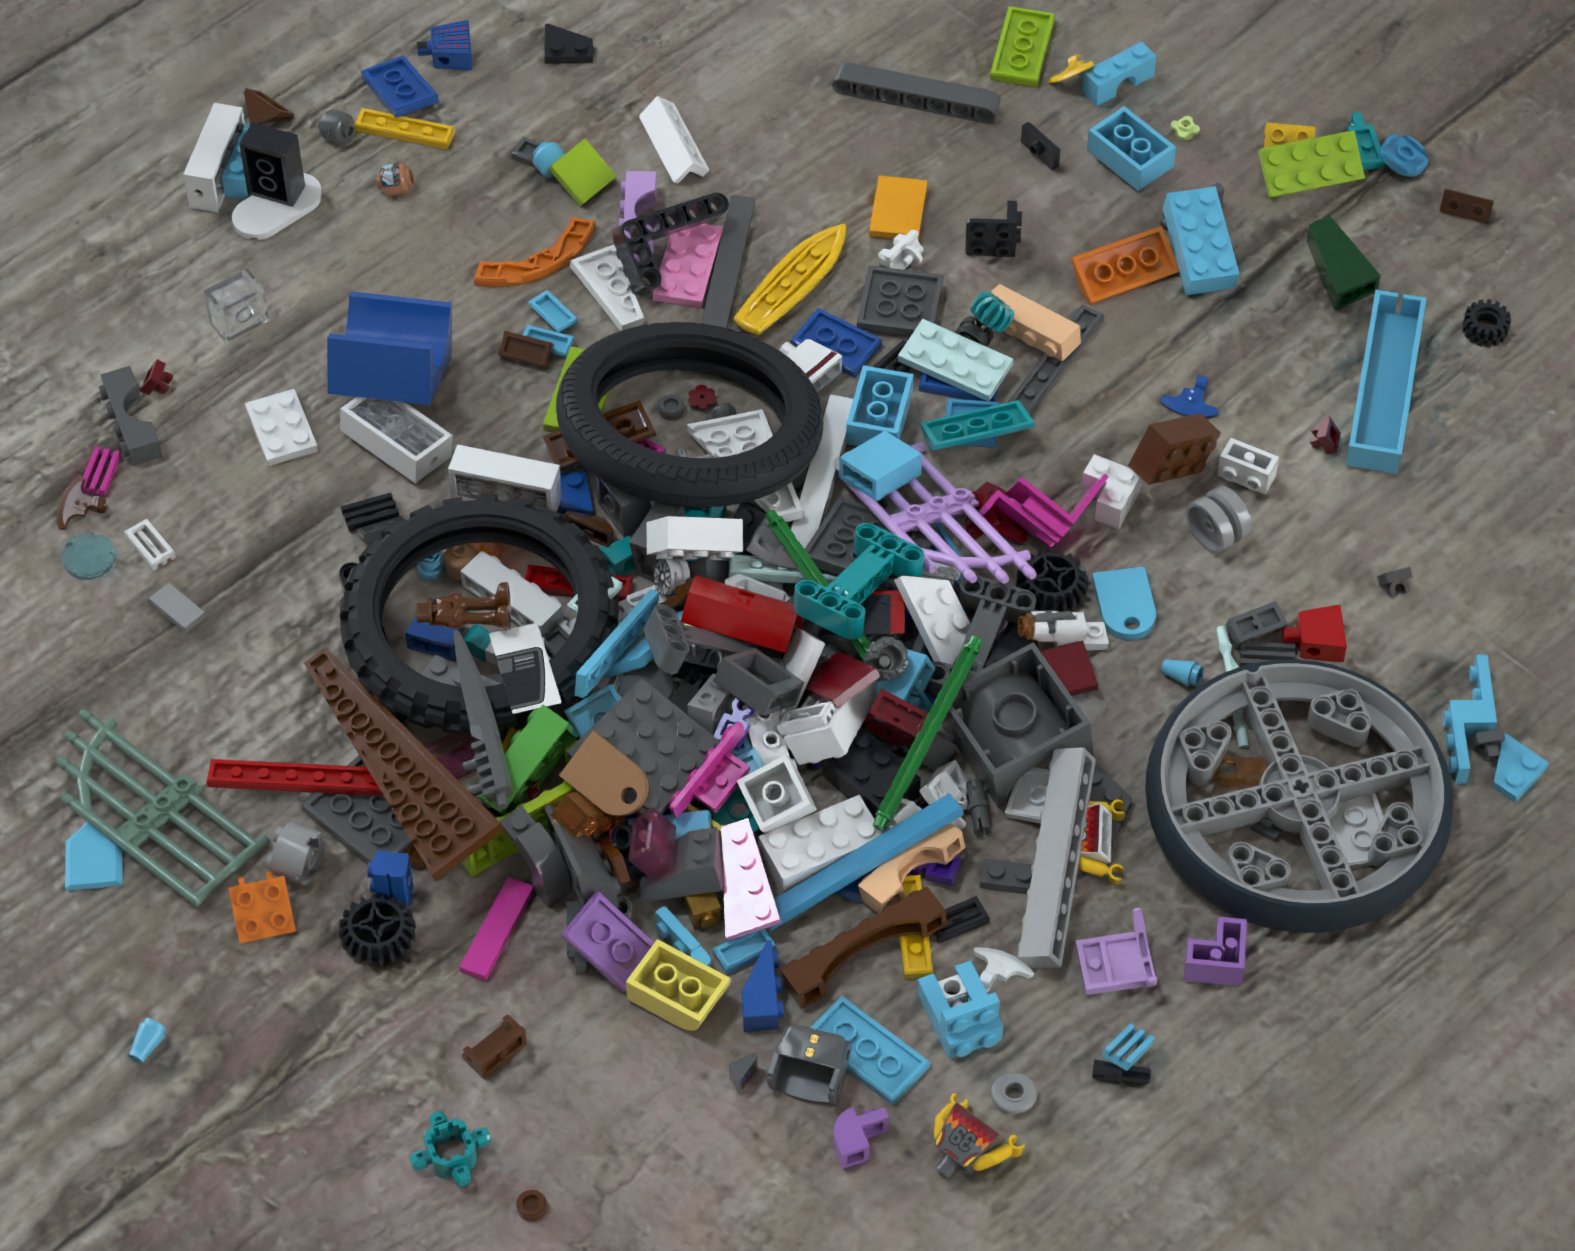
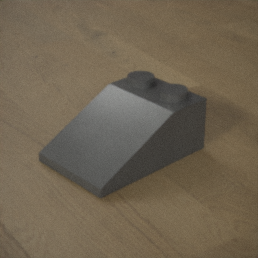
(694, 871)

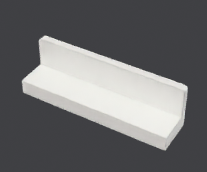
(672, 140)

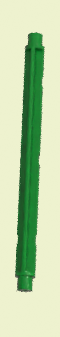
(806, 565)
(927, 733)

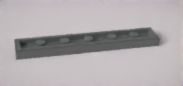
(1049, 369)

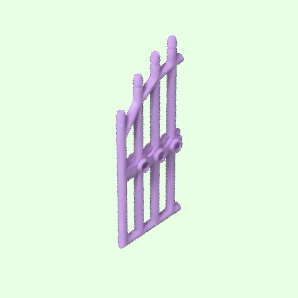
(939, 510)

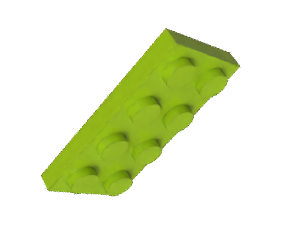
(1311, 164)

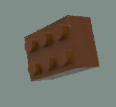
(1174, 449)

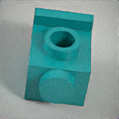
(619, 557)

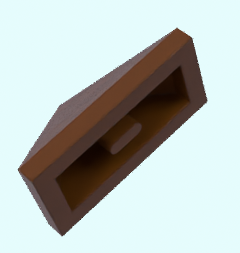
(263, 108)
(594, 526)

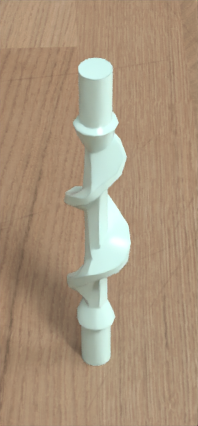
(1225, 649)

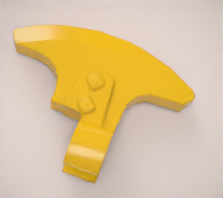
(1075, 67)

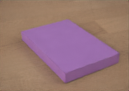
(607, 940)

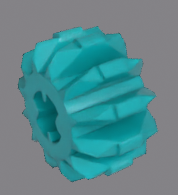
(992, 311)

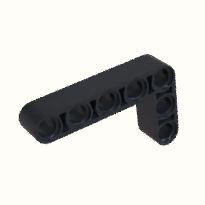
(661, 227)

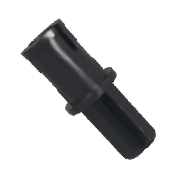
(1110, 1071)

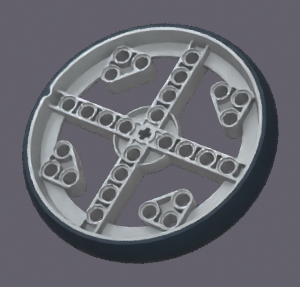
(1298, 795)

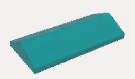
(976, 425)

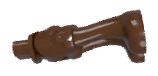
(452, 610)

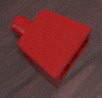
(1318, 634)

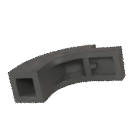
(539, 851)

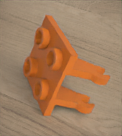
(261, 908)

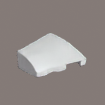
(947, 780)

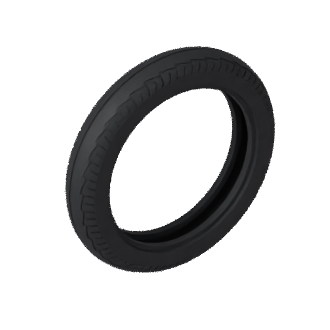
(685, 479)

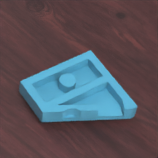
(1517, 769)

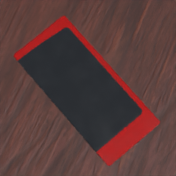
(878, 616)

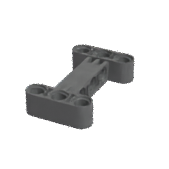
(987, 620)
(679, 643)

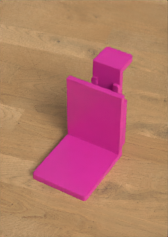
(1038, 512)

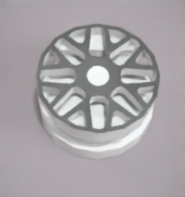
(671, 574)

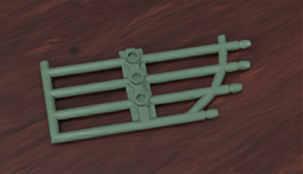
(154, 814)

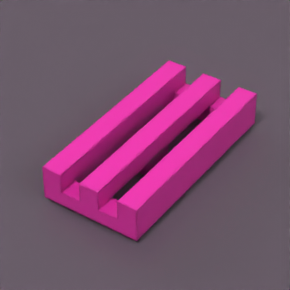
(104, 455)

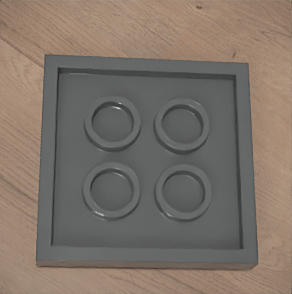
(898, 300)

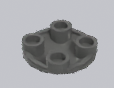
(651, 674)

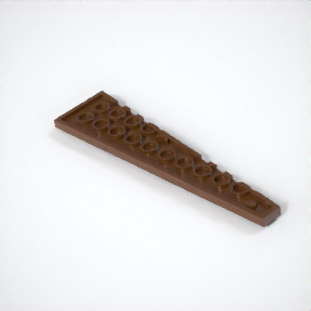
(426, 798)

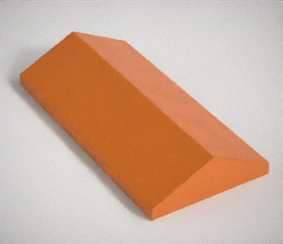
(1124, 265)

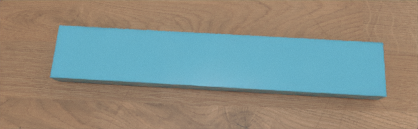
(615, 645)

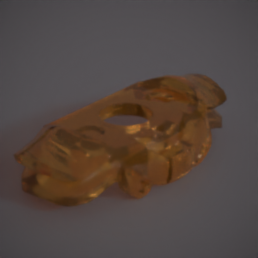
(1247, 771)

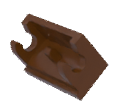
(496, 1047)

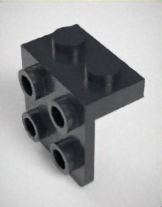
(994, 236)

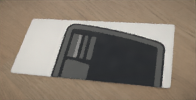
(525, 668)

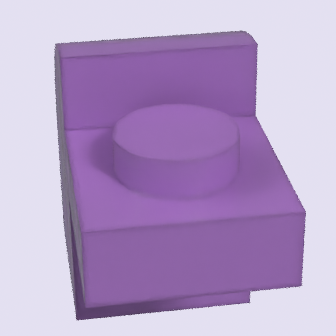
(852, 1134)

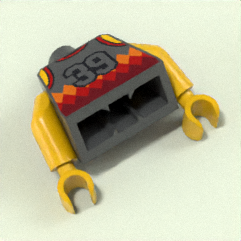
(969, 1140)

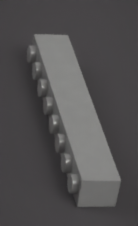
(1056, 858)

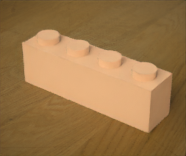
(1039, 325)

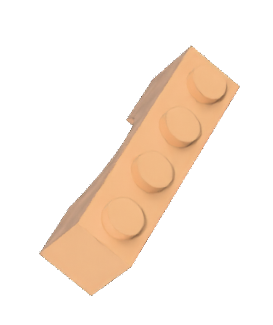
(885, 883)

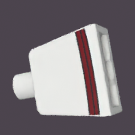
(816, 361)

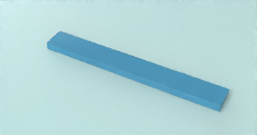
(867, 858)

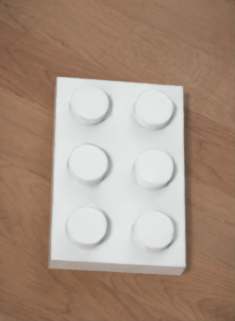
(281, 427)

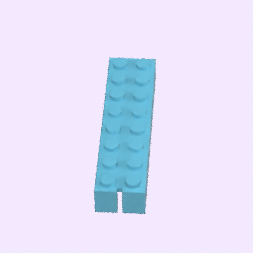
(1386, 383)

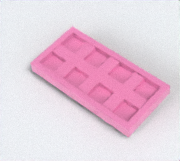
(688, 265)

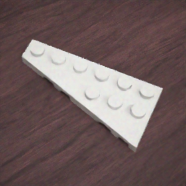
(739, 434)

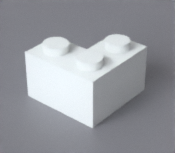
(1116, 494)

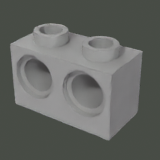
(710, 705)

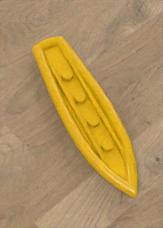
(791, 280)

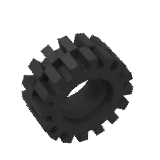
(1483, 333)

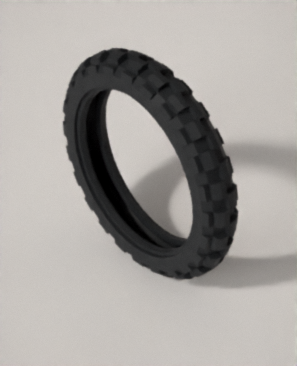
(455, 524)

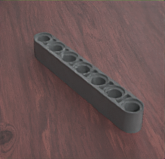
(916, 92)

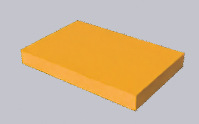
(897, 206)

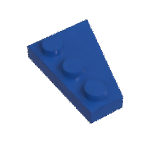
(575, 493)

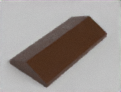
(628, 420)

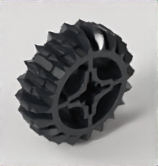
(1054, 576)
(359, 929)

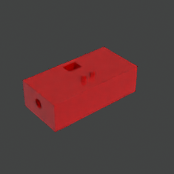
(739, 614)

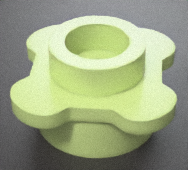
(1185, 128)

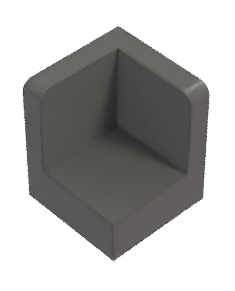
(939, 751)

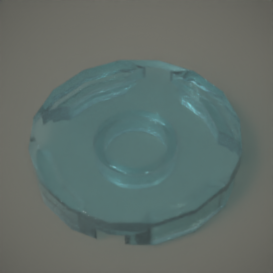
(88, 556)

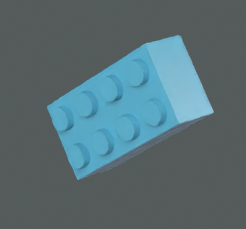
(1200, 240)

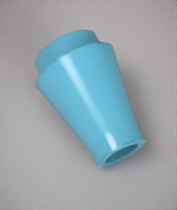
(1185, 672)
(147, 1038)

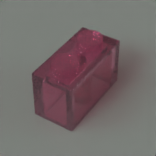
(652, 843)

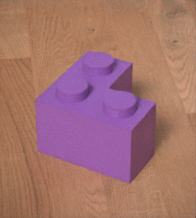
(1221, 959)

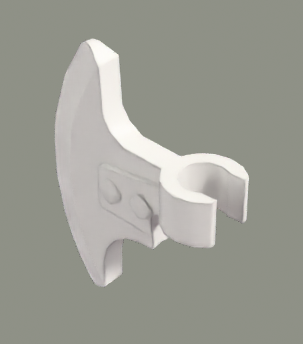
(1000, 966)

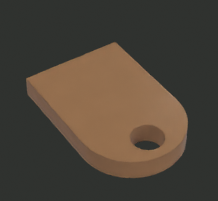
(604, 776)

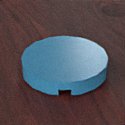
(1404, 155)

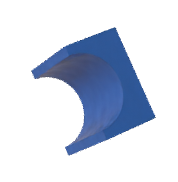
(391, 348)

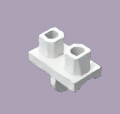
(905, 252)

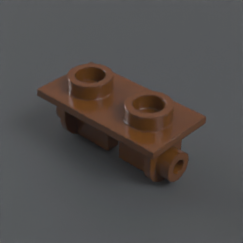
(1466, 206)

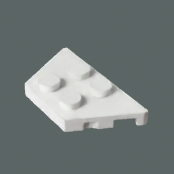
(936, 615)

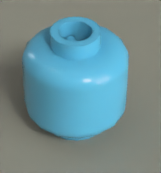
(545, 156)

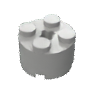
(296, 852)

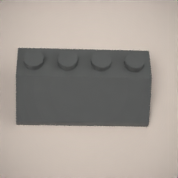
(583, 863)

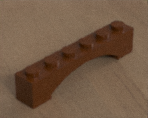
(914, 915)

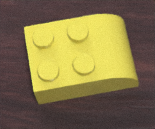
(675, 986)

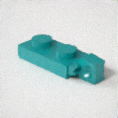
(1367, 142)

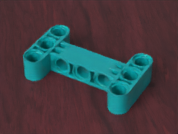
(839, 603)

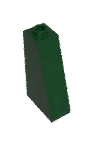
(1340, 264)

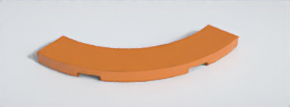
(541, 264)

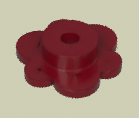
(702, 397)

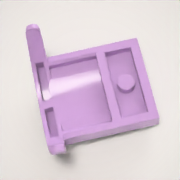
(1117, 960)

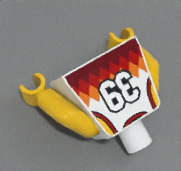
(1097, 839)

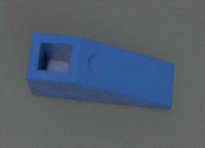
(759, 995)

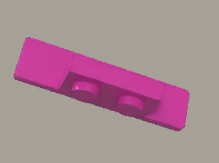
(716, 776)

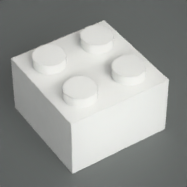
(776, 794)

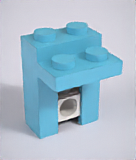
(963, 1019)

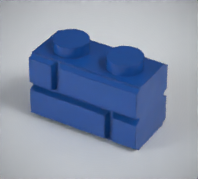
(391, 876)

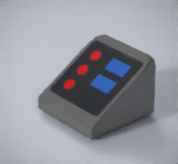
(742, 1071)

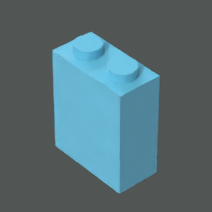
(880, 465)

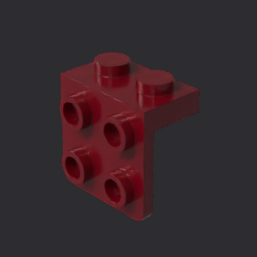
(996, 517)

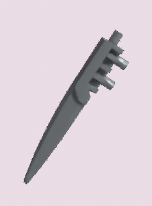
(488, 750)

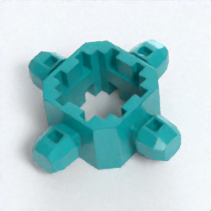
(458, 1166)

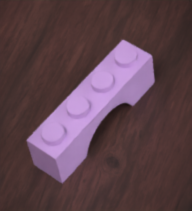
(640, 195)

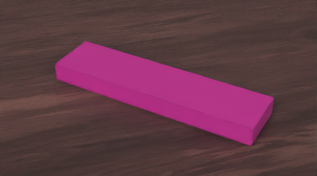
(496, 929)

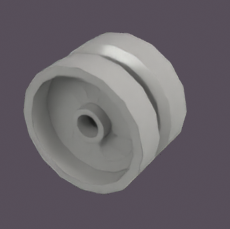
(1218, 519)

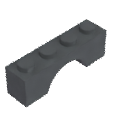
(138, 437)

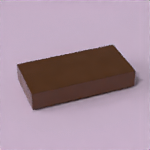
(526, 349)
(616, 862)

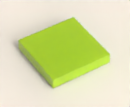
(582, 172)

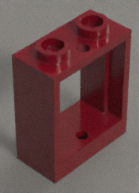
(896, 716)

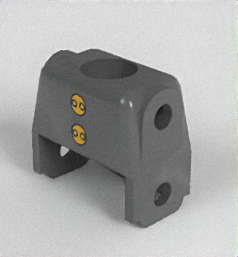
(810, 1064)

